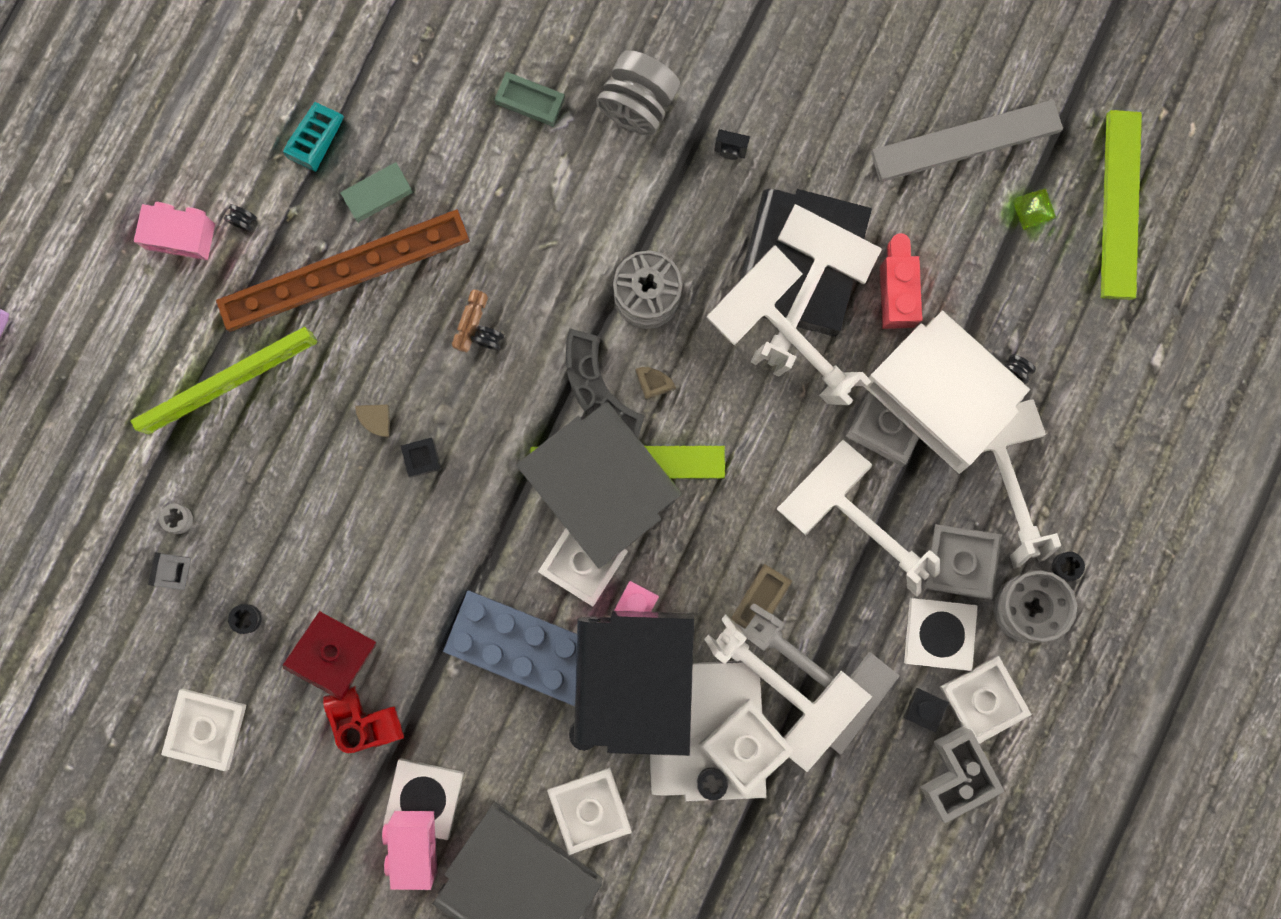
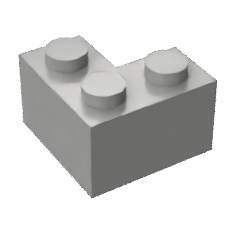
(968, 779)

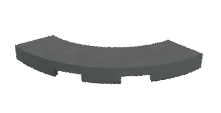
(587, 379)

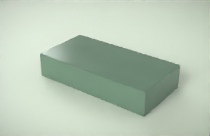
(529, 99)
(376, 192)

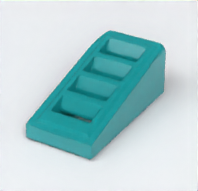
(318, 150)

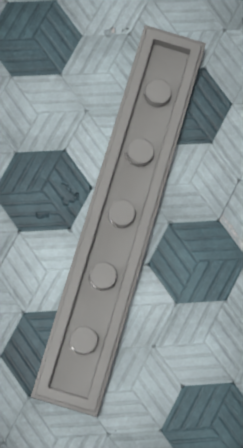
(966, 140)

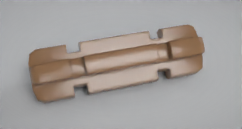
(470, 320)

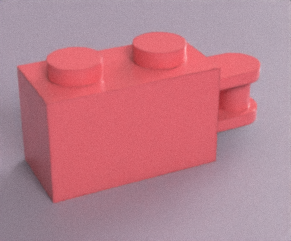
(900, 285)

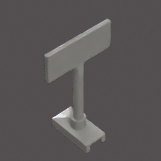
(871, 673)

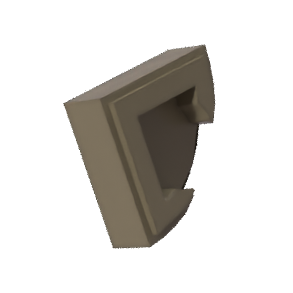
(654, 382)
(375, 418)

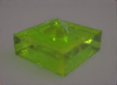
(1034, 209)

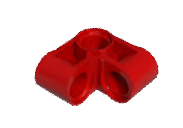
(374, 729)

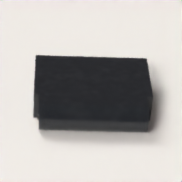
(830, 298)
(635, 682)

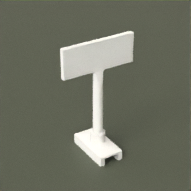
(829, 247)
(756, 297)
(1022, 428)
(827, 489)
(821, 719)

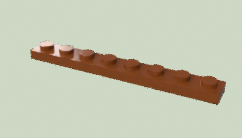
(342, 270)

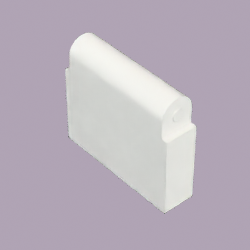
(948, 390)
(716, 695)

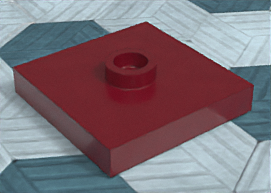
(329, 655)

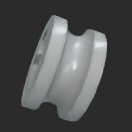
(183, 525)

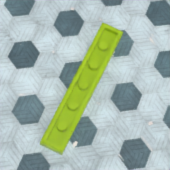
(1121, 205)
(224, 381)
(688, 461)

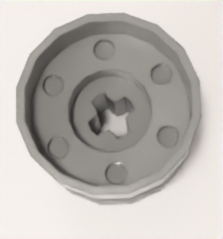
(638, 92)
(658, 304)
(1049, 596)

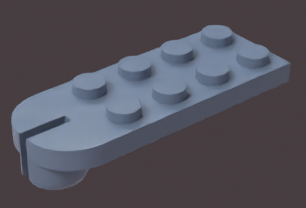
(515, 646)

